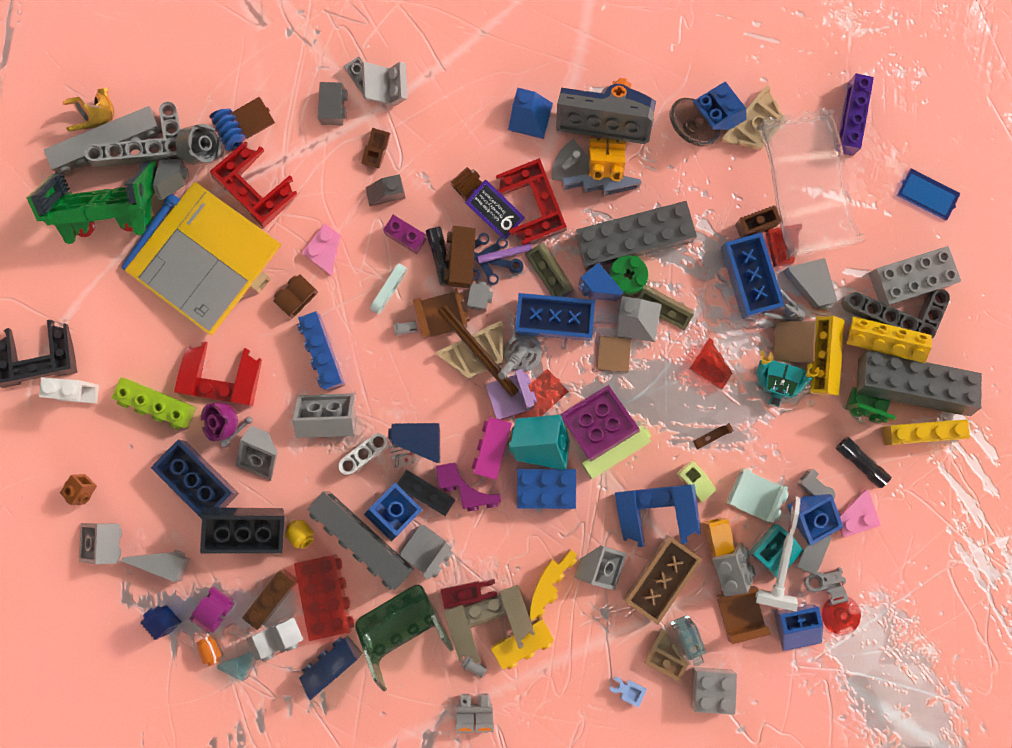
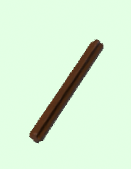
(477, 349)

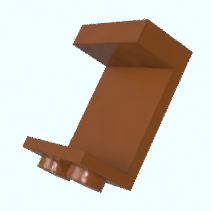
(431, 321)
(742, 616)

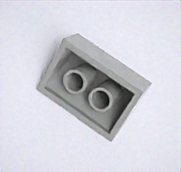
(324, 415)

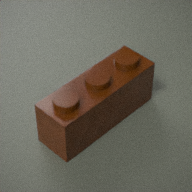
(460, 256)
(270, 599)

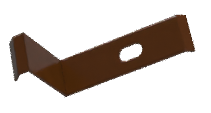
(715, 434)

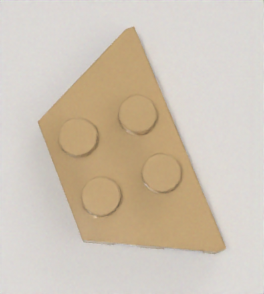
(746, 132)
(464, 360)

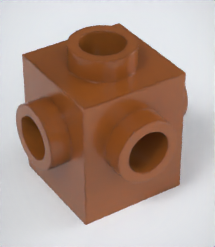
(78, 489)

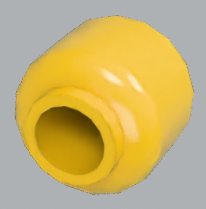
(299, 534)

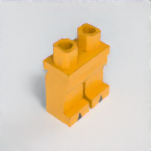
(607, 165)

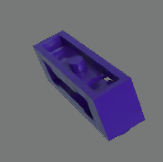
(855, 113)

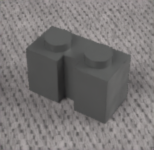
(331, 102)

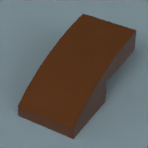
(376, 148)

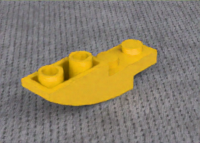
(544, 589)

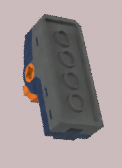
(612, 114)

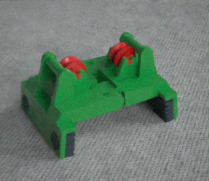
(76, 212)

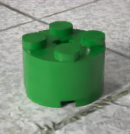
(632, 266)

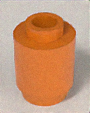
(208, 651)

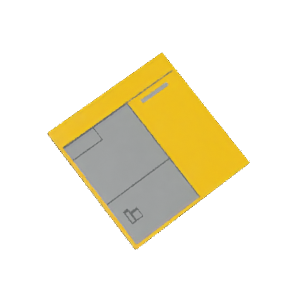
(203, 258)

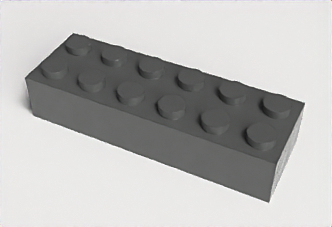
(636, 234)
(919, 383)
(360, 540)

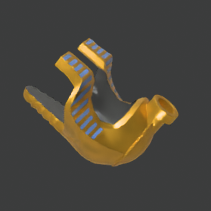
(94, 115)

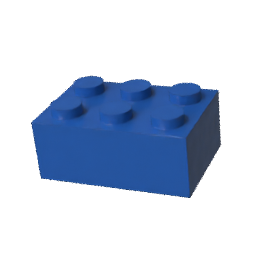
(546, 489)

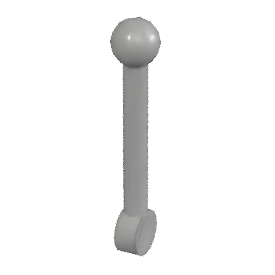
(248, 420)

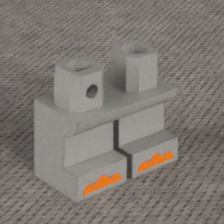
(465, 714)

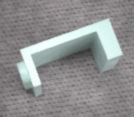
(757, 496)

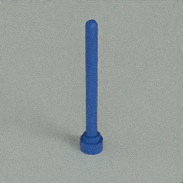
(170, 201)

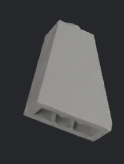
(813, 283)

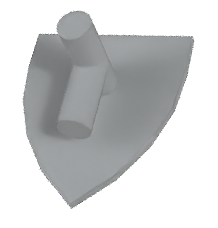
(570, 162)

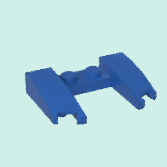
(680, 496)

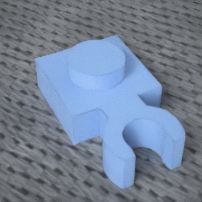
(631, 691)

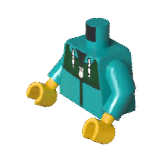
(782, 379)

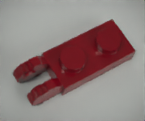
(466, 593)

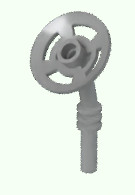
(514, 358)

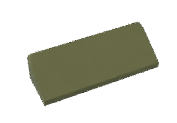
(549, 271)
(671, 310)

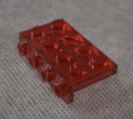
(324, 597)

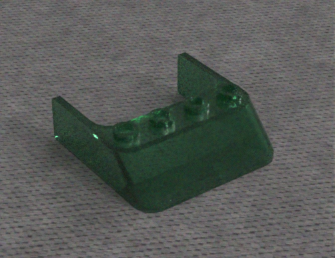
(396, 624)

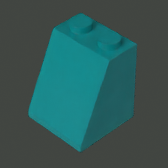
(541, 441)

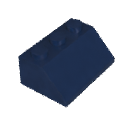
(329, 666)

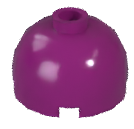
(219, 421)

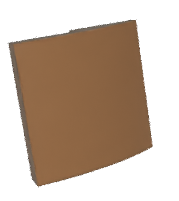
(795, 341)

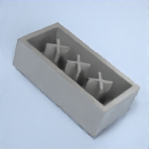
(915, 276)

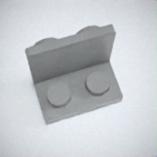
(384, 83)

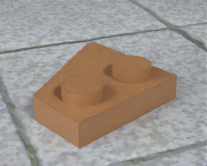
(666, 657)

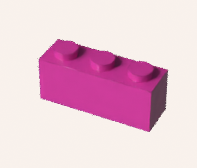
(491, 447)

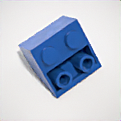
(721, 107)
(799, 627)

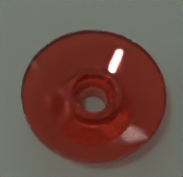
(832, 616)

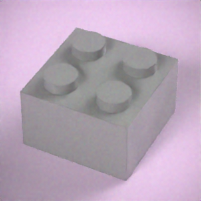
(714, 690)

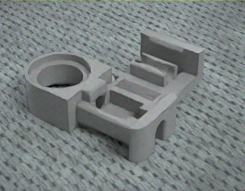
(832, 584)

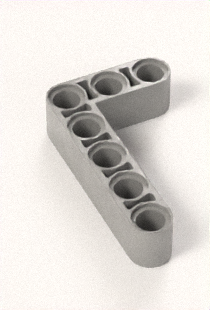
(143, 146)

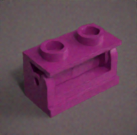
(404, 234)

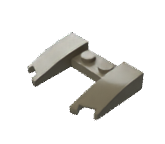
(462, 619)

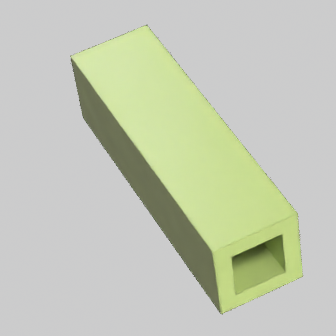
(617, 454)

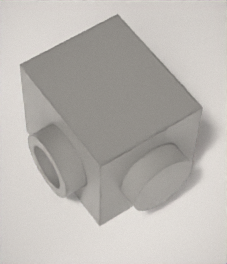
(479, 296)

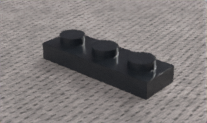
(426, 492)

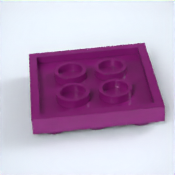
(599, 423)

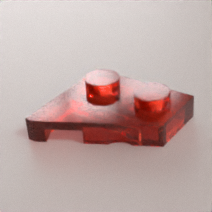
(778, 248)
(711, 365)

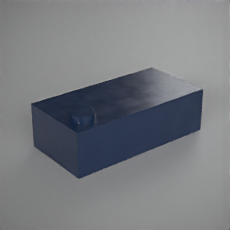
(193, 478)

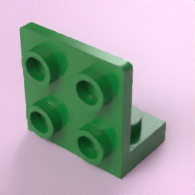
(870, 407)

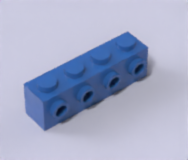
(321, 351)

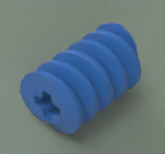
(227, 128)

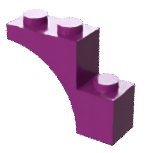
(471, 499)

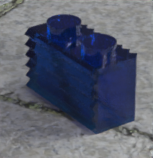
(160, 621)

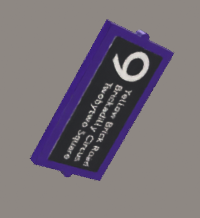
(494, 209)

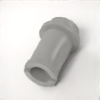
(405, 328)
(477, 669)

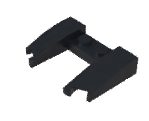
(59, 362)

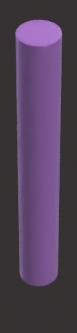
(503, 253)

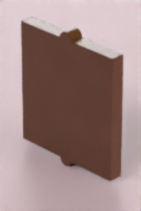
(253, 117)

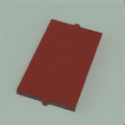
(547, 392)

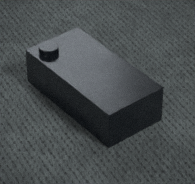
(241, 530)

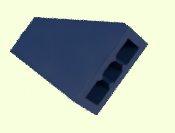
(417, 438)

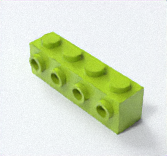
(153, 402)

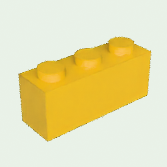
(508, 653)

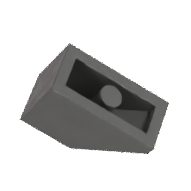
(169, 177)
(385, 190)

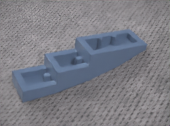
(607, 185)

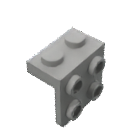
(427, 551)
(735, 571)

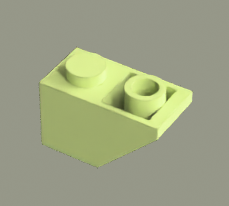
(692, 474)

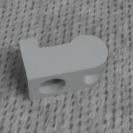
(812, 485)

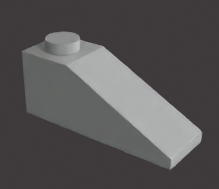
(166, 565)

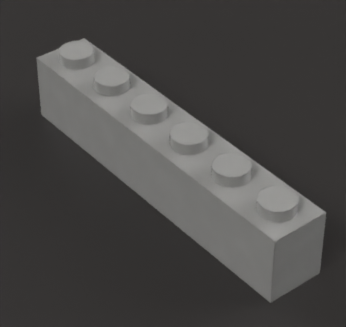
(131, 127)

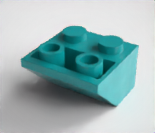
(769, 549)

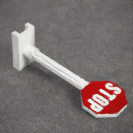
(777, 597)

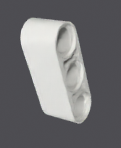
(354, 456)

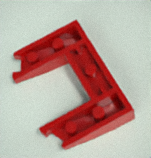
(534, 175)
(229, 177)
(241, 392)

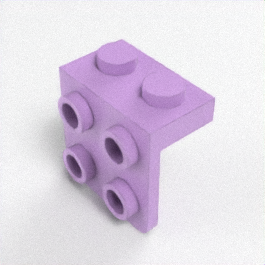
(507, 406)

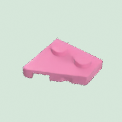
(323, 248)
(859, 516)

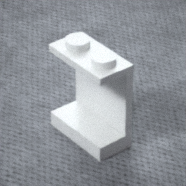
(69, 390)

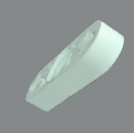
(388, 288)

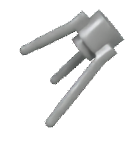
(792, 311)

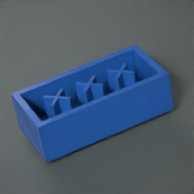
(752, 275)
(555, 317)

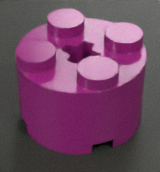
(210, 609)

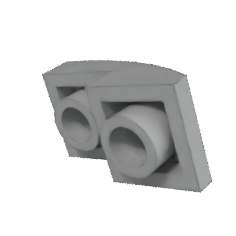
(354, 69)
(813, 556)

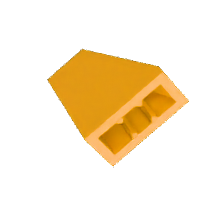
(718, 536)

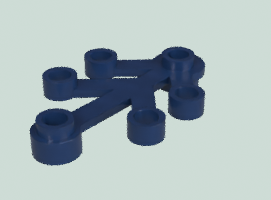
(498, 262)

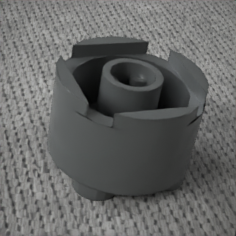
(198, 144)

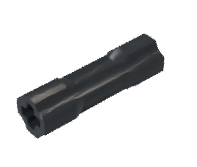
(438, 249)
(874, 473)

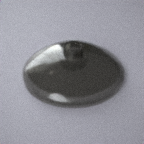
(691, 124)

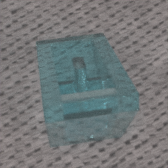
(238, 667)

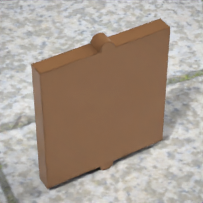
(614, 354)

